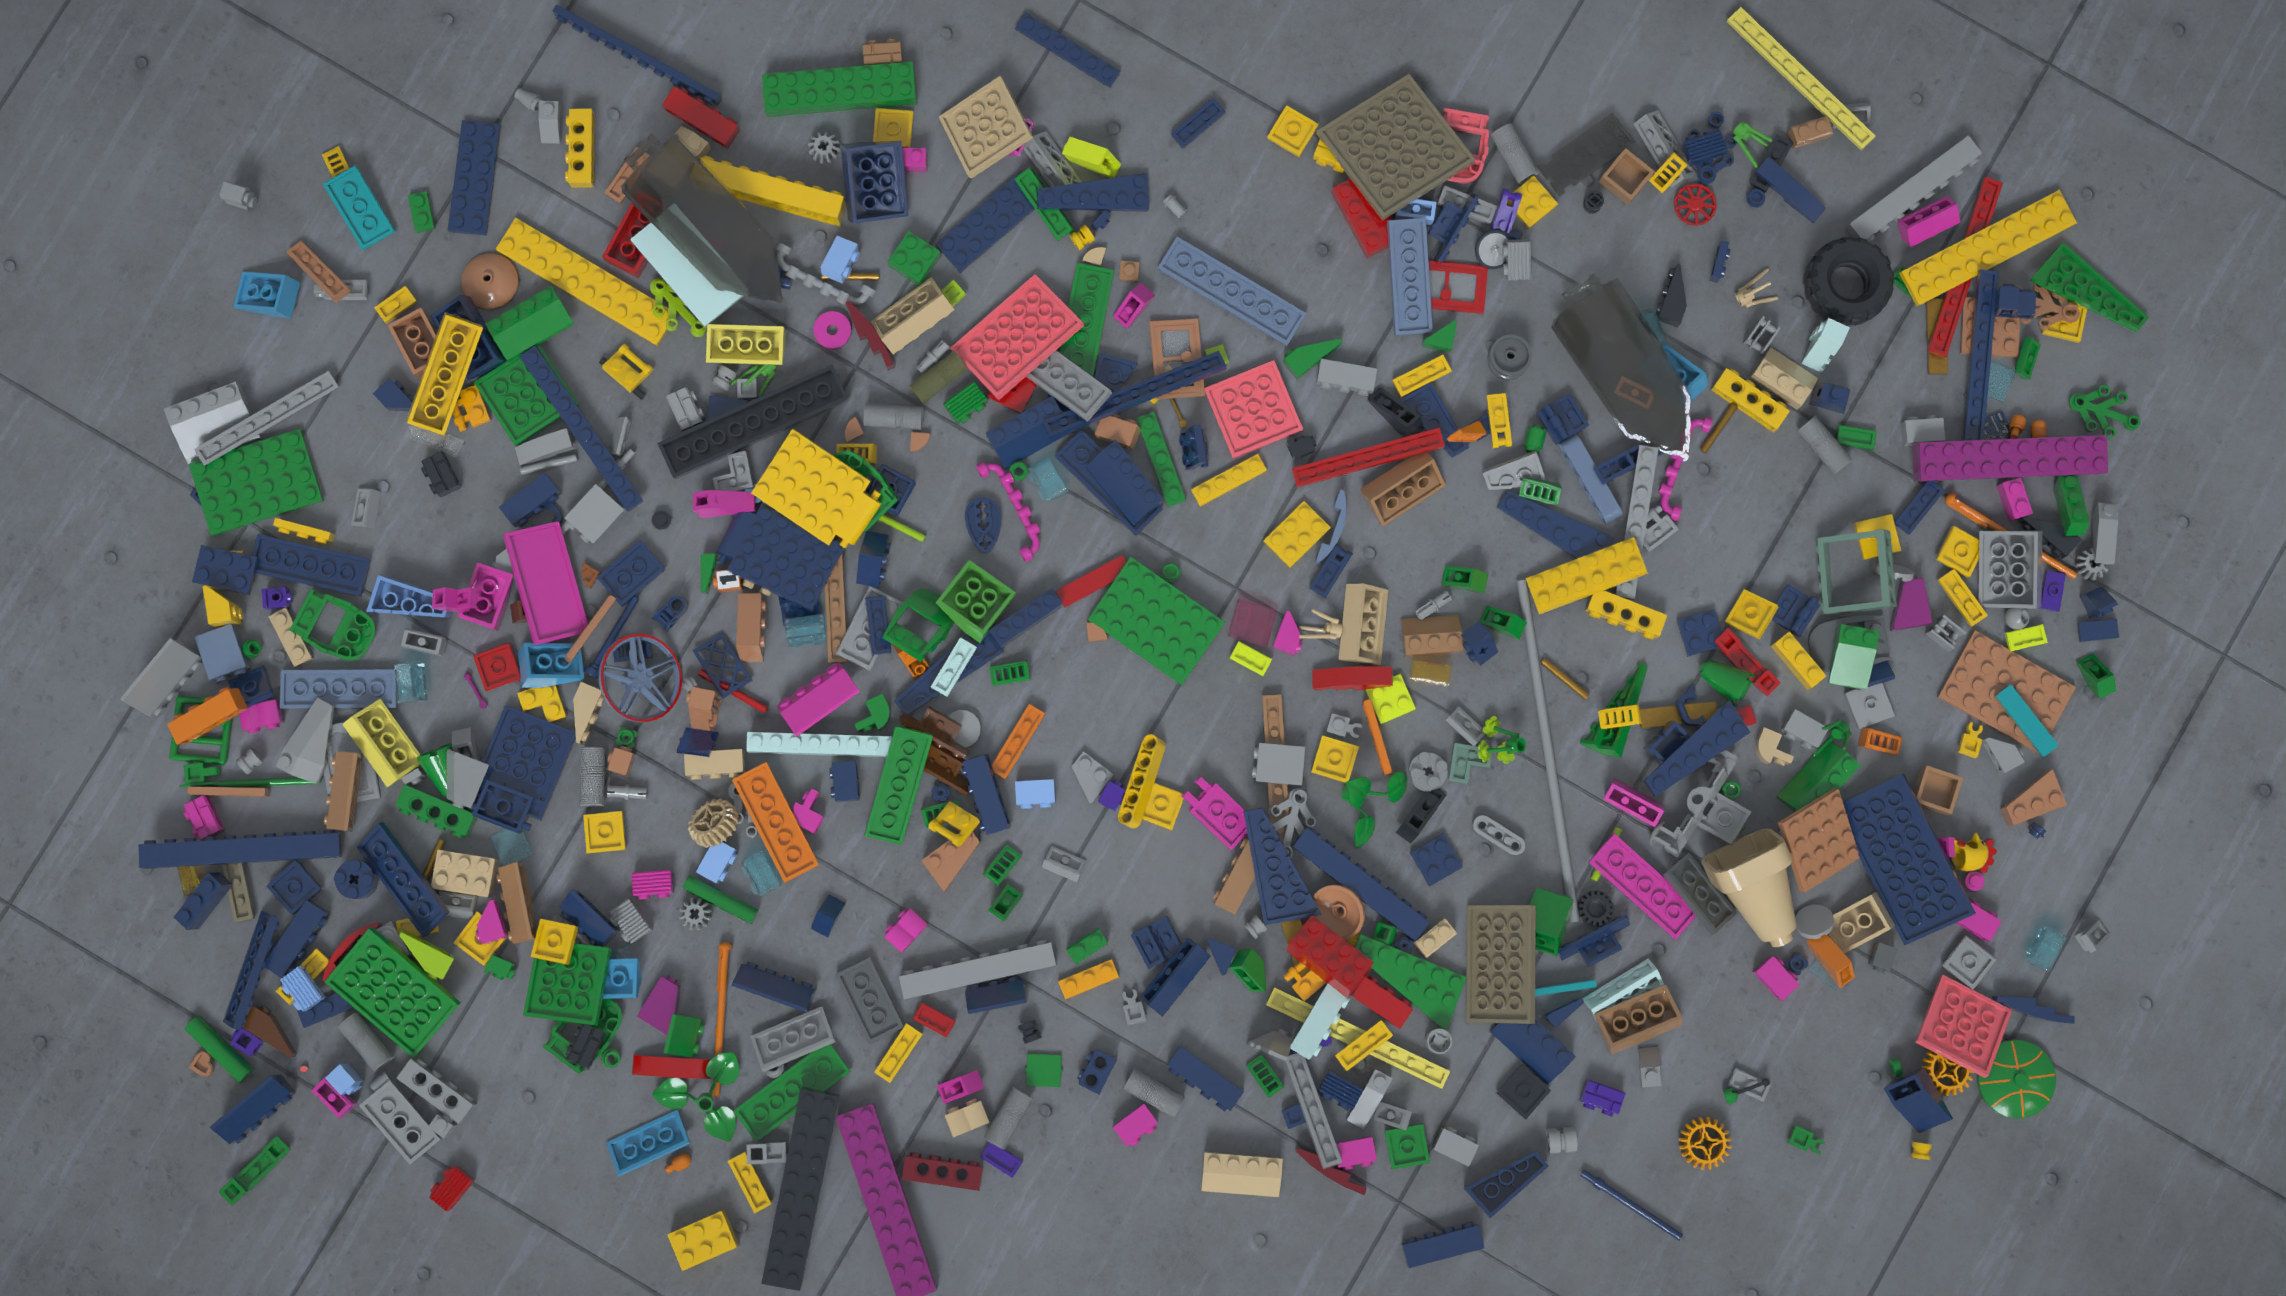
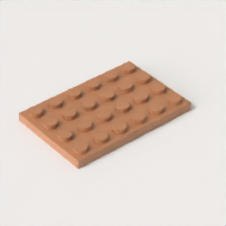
(1986, 670)

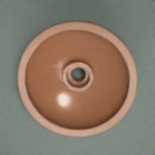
(496, 291)
(1346, 923)

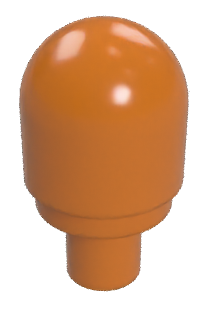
(2017, 425)
(2038, 429)
(678, 1163)

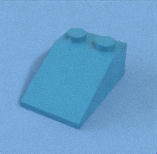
(267, 294)
(1691, 375)
(546, 665)

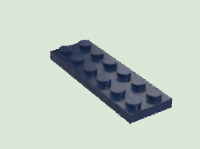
(474, 177)
(985, 225)
(1076, 457)
(311, 565)
(403, 879)
(250, 970)

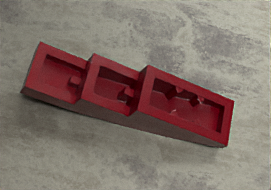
(866, 331)
(1338, 1176)

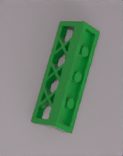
(1054, 219)

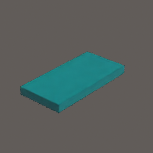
(359, 207)

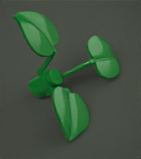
(1356, 792)
(720, 1122)

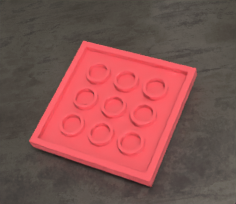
(1253, 409)
(1963, 1026)

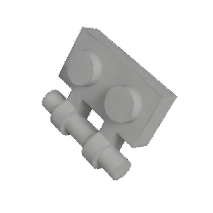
(1659, 531)

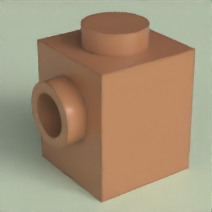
(621, 760)

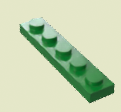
(1161, 459)

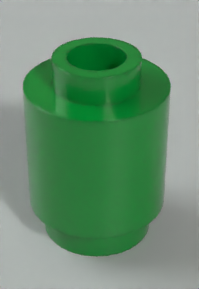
(1535, 438)

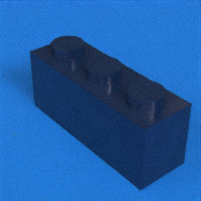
(530, 500)
(203, 901)

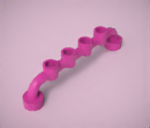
(1672, 472)
(1015, 496)

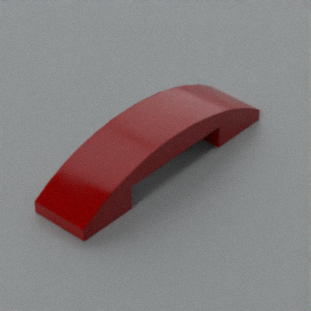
(1743, 659)
(345, 947)
(670, 1067)

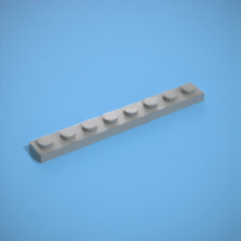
(266, 418)
(1639, 508)

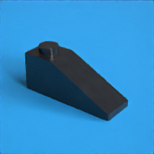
(1396, 413)
(1420, 814)

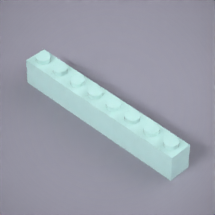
(818, 744)

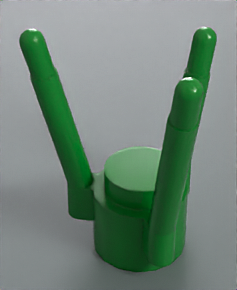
(1839, 730)

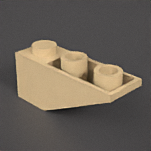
(585, 708)

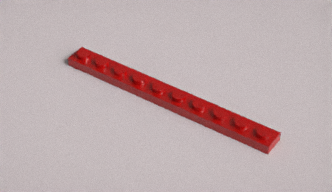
(1955, 297)

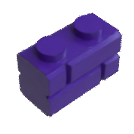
(1602, 1097)

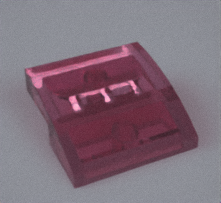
(1252, 623)

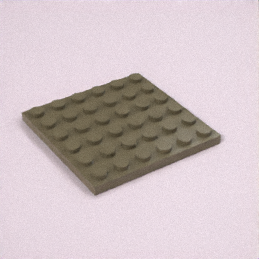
(1395, 146)

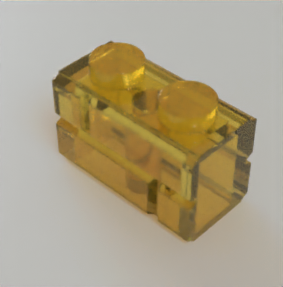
(1429, 673)

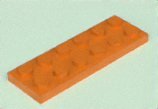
(775, 822)

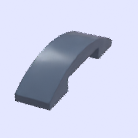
(1339, 506)

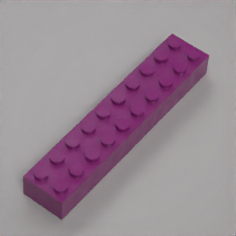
(2010, 458)
(886, 1202)

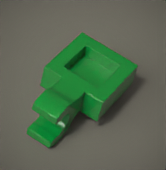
(197, 773)

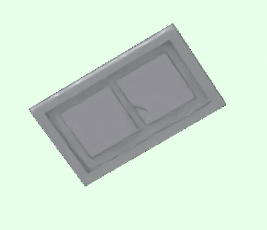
(341, 741)

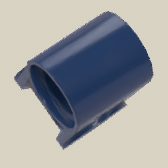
(669, 613)

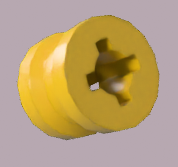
(1921, 1150)

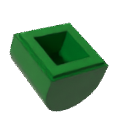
(1384, 933)

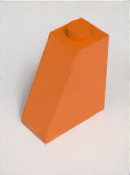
(1832, 959)

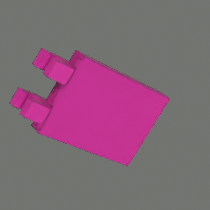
(1218, 813)

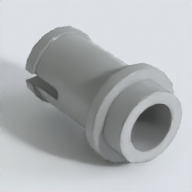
(1174, 206)

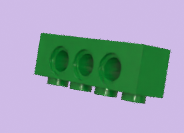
(410, 795)

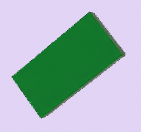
(1856, 437)

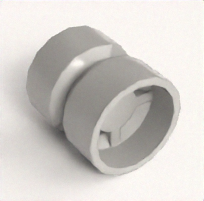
(1438, 1041)
(1561, 1140)

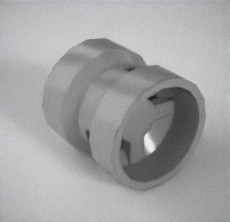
(724, 378)
(247, 762)

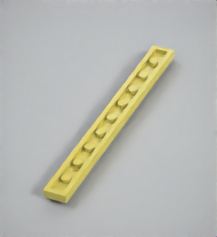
(1801, 78)
(1348, 1033)

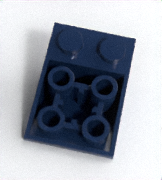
(1918, 1100)

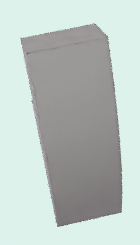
(544, 447)

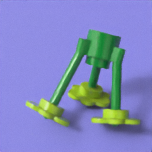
(1506, 749)

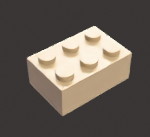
(465, 873)

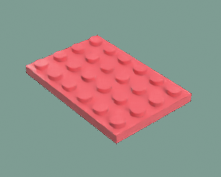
(1017, 336)

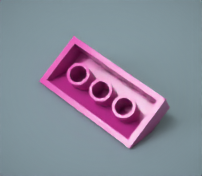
(817, 698)

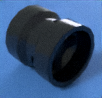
(1593, 206)
(1030, 1031)

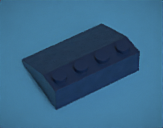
(874, 181)

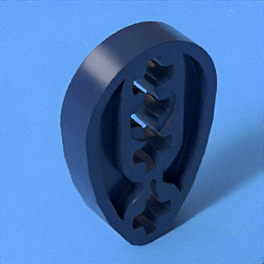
(994, 520)

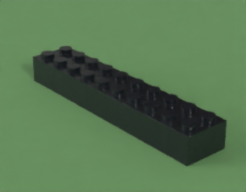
(753, 422)
(800, 1189)

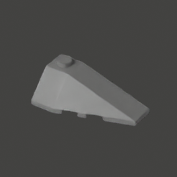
(307, 746)
(1273, 1043)

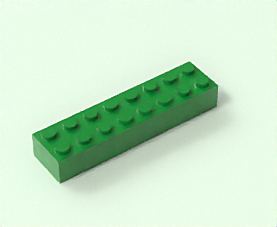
(839, 89)

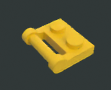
(623, 372)
(958, 819)

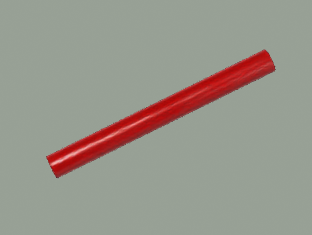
(738, 694)

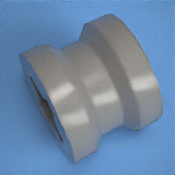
(1255, 927)

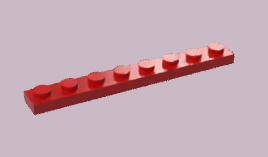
(1368, 457)

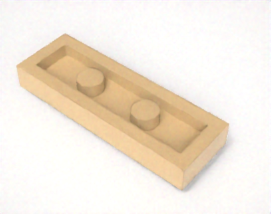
(293, 643)

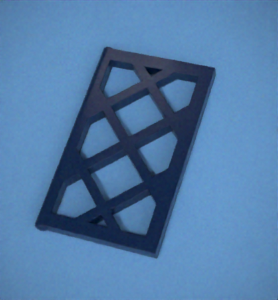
(716, 680)

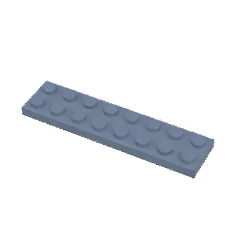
(1232, 291)

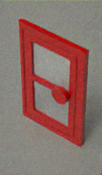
(1457, 286)

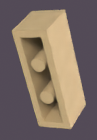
(717, 764)

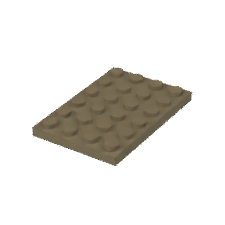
(1501, 963)

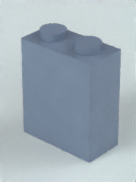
(222, 653)

